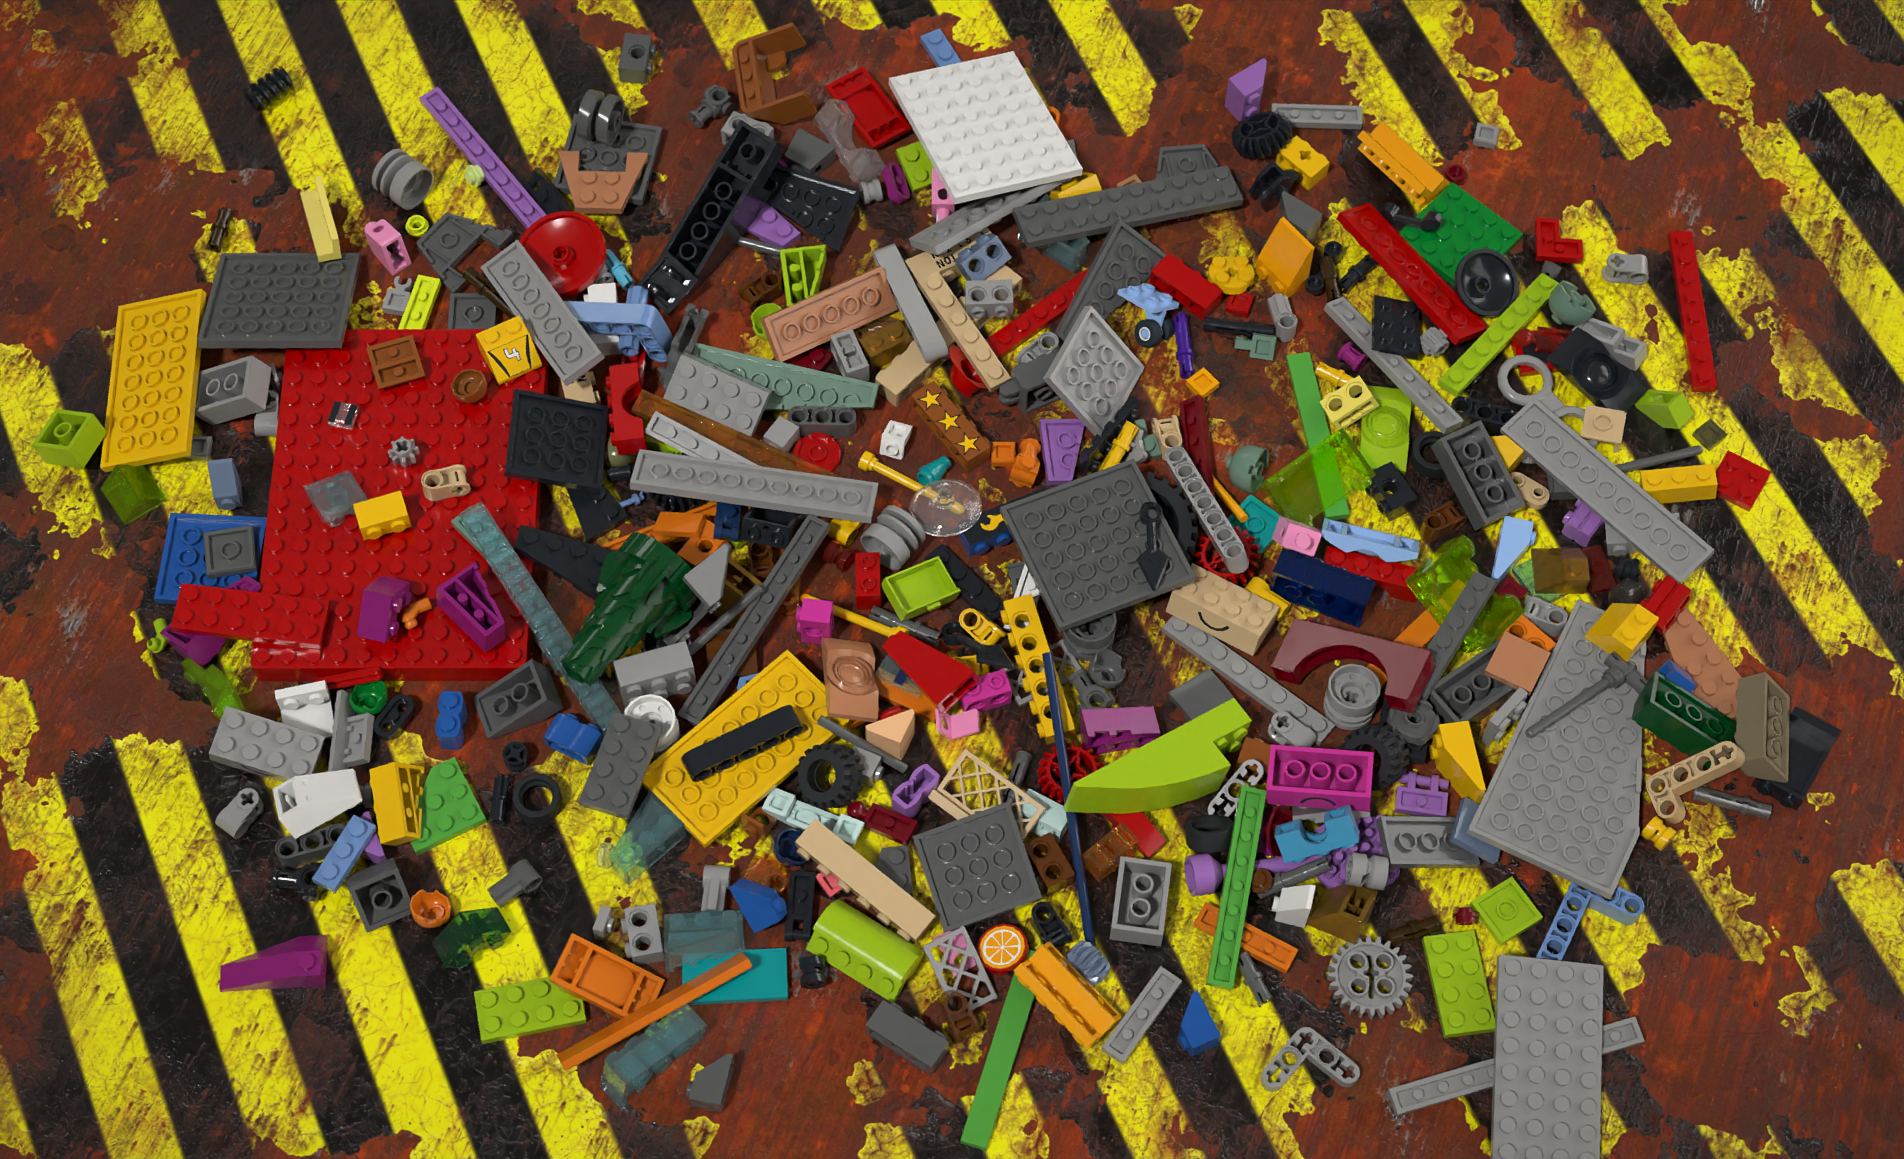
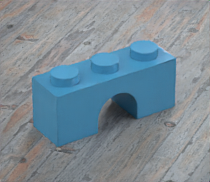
(1298, 844)

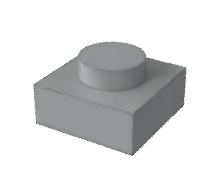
(604, 923)

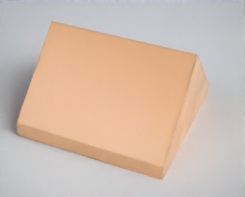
(893, 733)

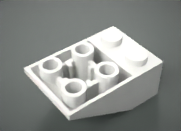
(315, 799)

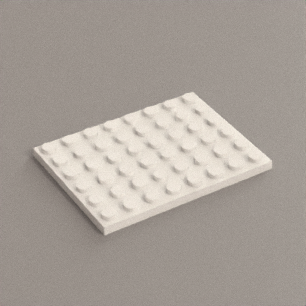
(984, 127)

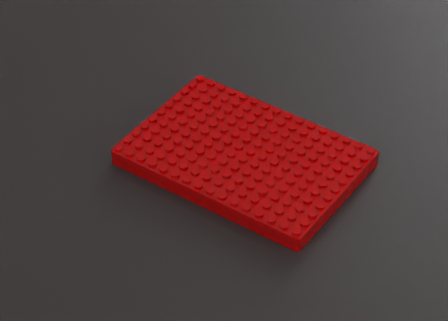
(336, 563)

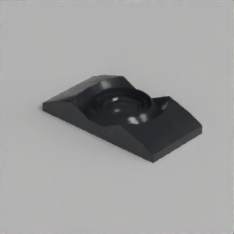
(1596, 372)

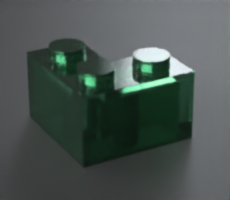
(470, 933)

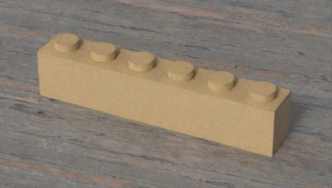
(864, 880)

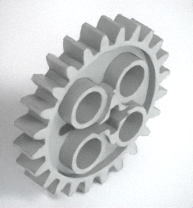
(1346, 976)

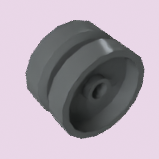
(600, 117)

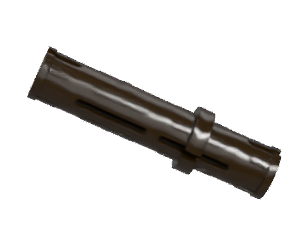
(485, 287)

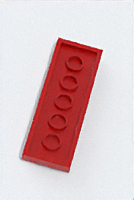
(250, 616)

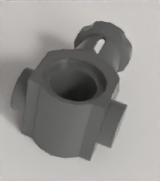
(714, 105)
(1088, 692)

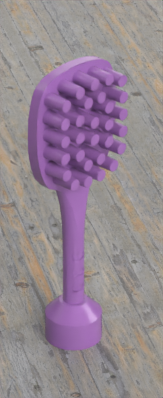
(1206, 874)

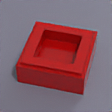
(1239, 304)

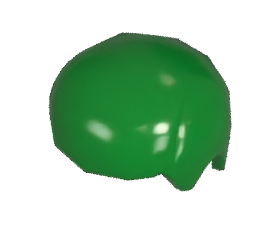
(369, 698)

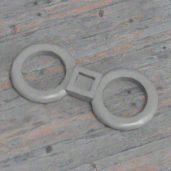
(1544, 396)

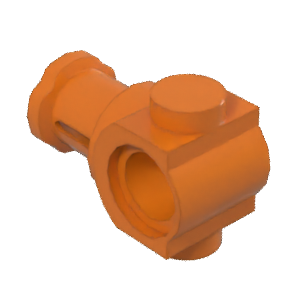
(1026, 464)

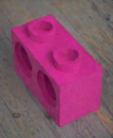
(989, 693)

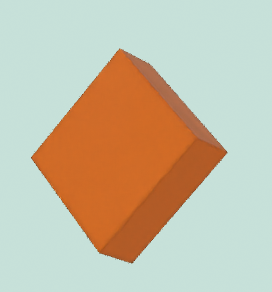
(1002, 454)

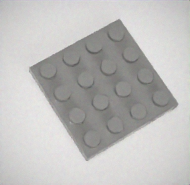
(1093, 371)

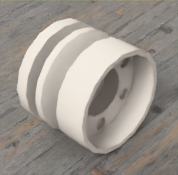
(660, 712)

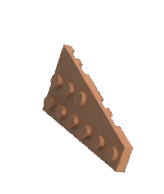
(1703, 660)

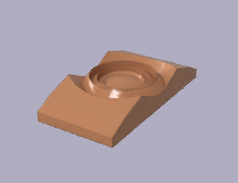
(850, 680)

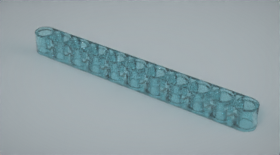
(534, 609)

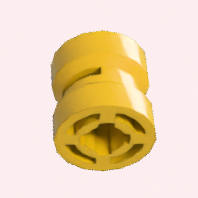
(1664, 835)

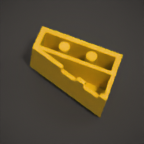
(396, 802)

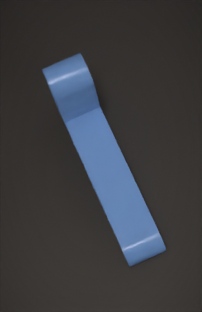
(626, 319)
(1570, 919)

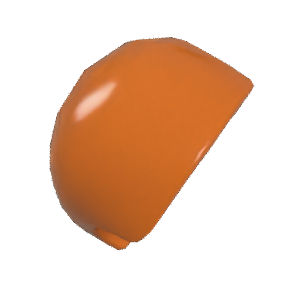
(430, 909)

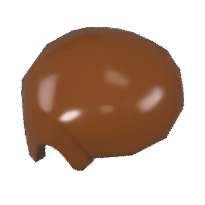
(469, 386)

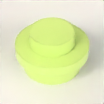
(474, 175)

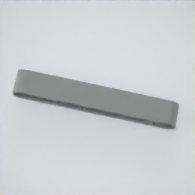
(911, 304)
(1207, 510)

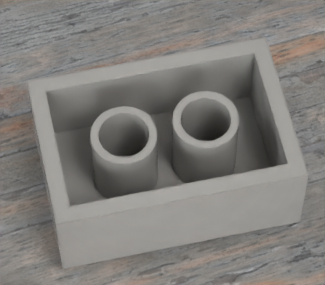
(232, 390)
(656, 672)
(1140, 901)

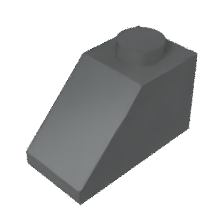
(711, 1085)

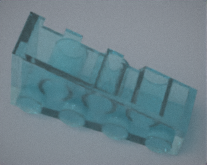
(650, 1053)

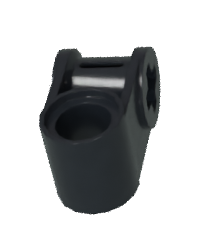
(1050, 929)

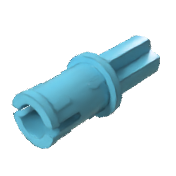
(618, 271)

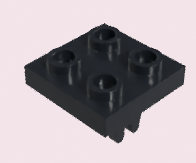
(669, 283)

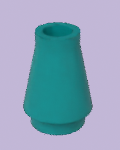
(933, 470)

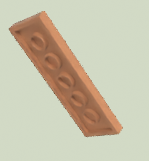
(828, 313)

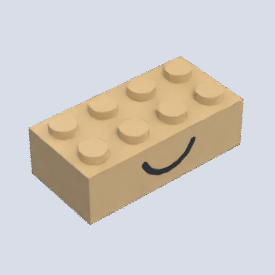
(1223, 610)

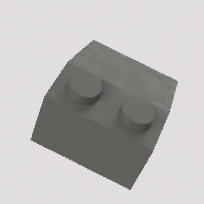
(518, 700)

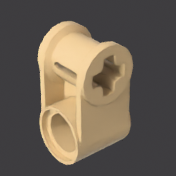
(1167, 433)
(446, 483)

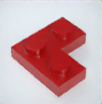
(1552, 247)

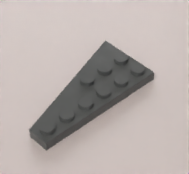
(1121, 262)

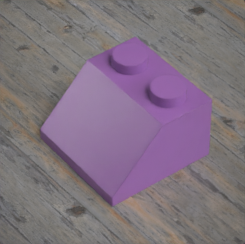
(1245, 90)

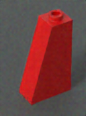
(931, 671)

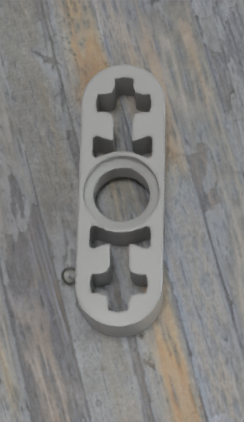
(1243, 771)

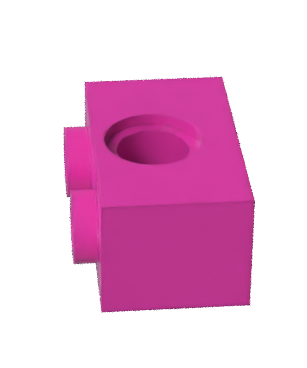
(815, 620)

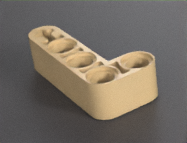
(1695, 778)

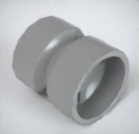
(1366, 871)

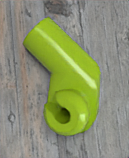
(158, 643)

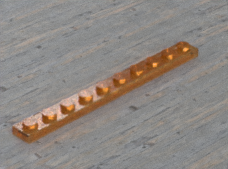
(739, 443)

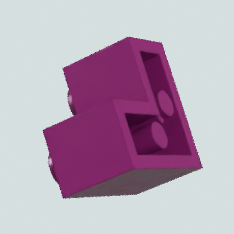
(380, 607)

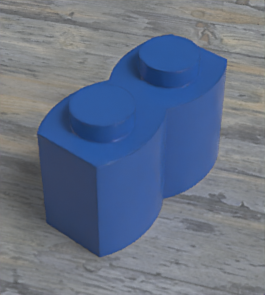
(451, 720)
(573, 738)

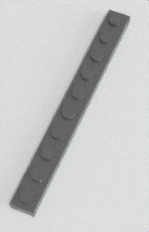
(754, 621)

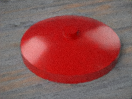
(566, 250)

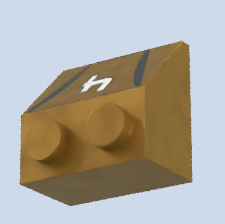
(883, 341)

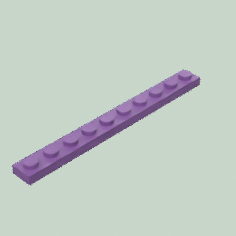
(480, 154)

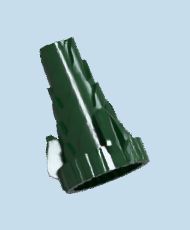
(637, 594)

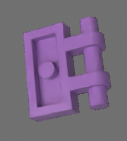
(1421, 801)

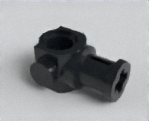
(299, 881)

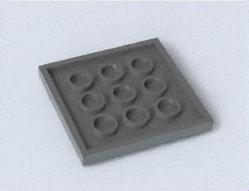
(612, 158)
(977, 867)

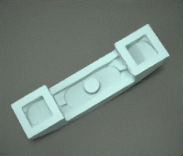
(800, 815)

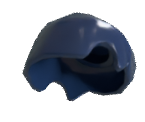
(785, 848)

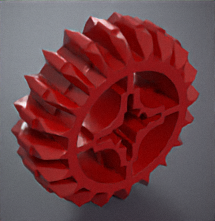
(1218, 563)
(1050, 765)

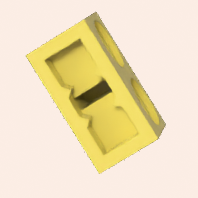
(1352, 407)

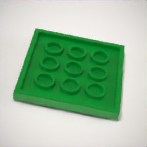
(1464, 228)

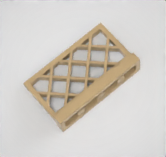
(960, 810)

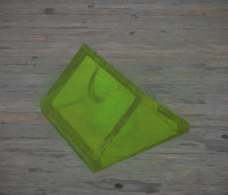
(132, 492)

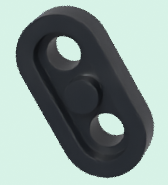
(393, 718)

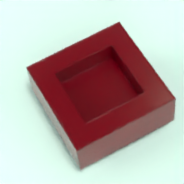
(1511, 587)

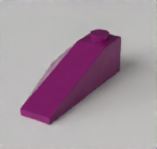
(200, 647)
(285, 965)

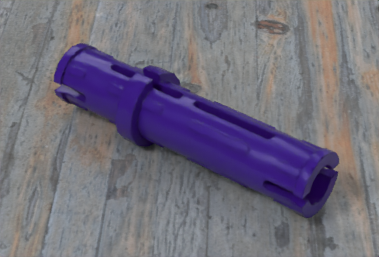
(1184, 352)

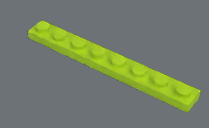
(1497, 336)

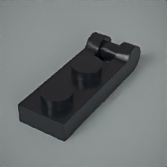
(547, 194)
(800, 905)

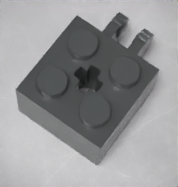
(1027, 385)

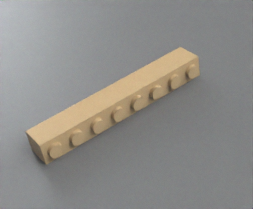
(911, 370)

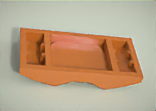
(604, 978)

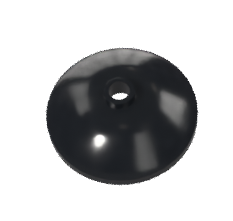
(1496, 280)

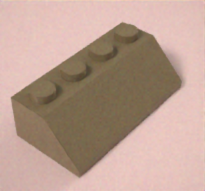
(1763, 727)

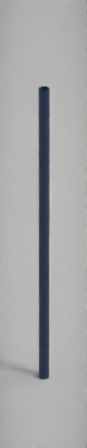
(1066, 787)

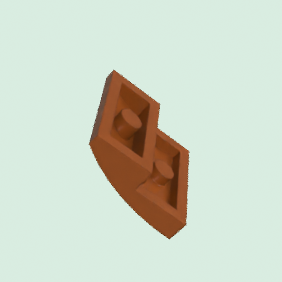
(395, 362)

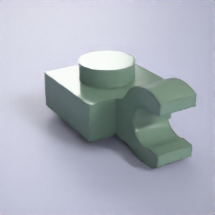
(1260, 346)
(1150, 442)

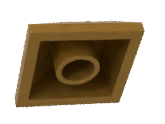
(1559, 570)

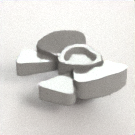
(1137, 449)

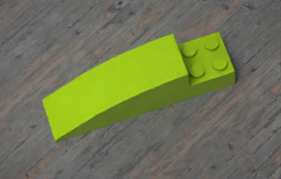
(1168, 769)

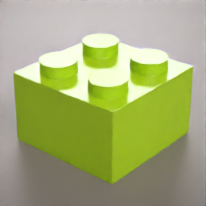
(69, 438)

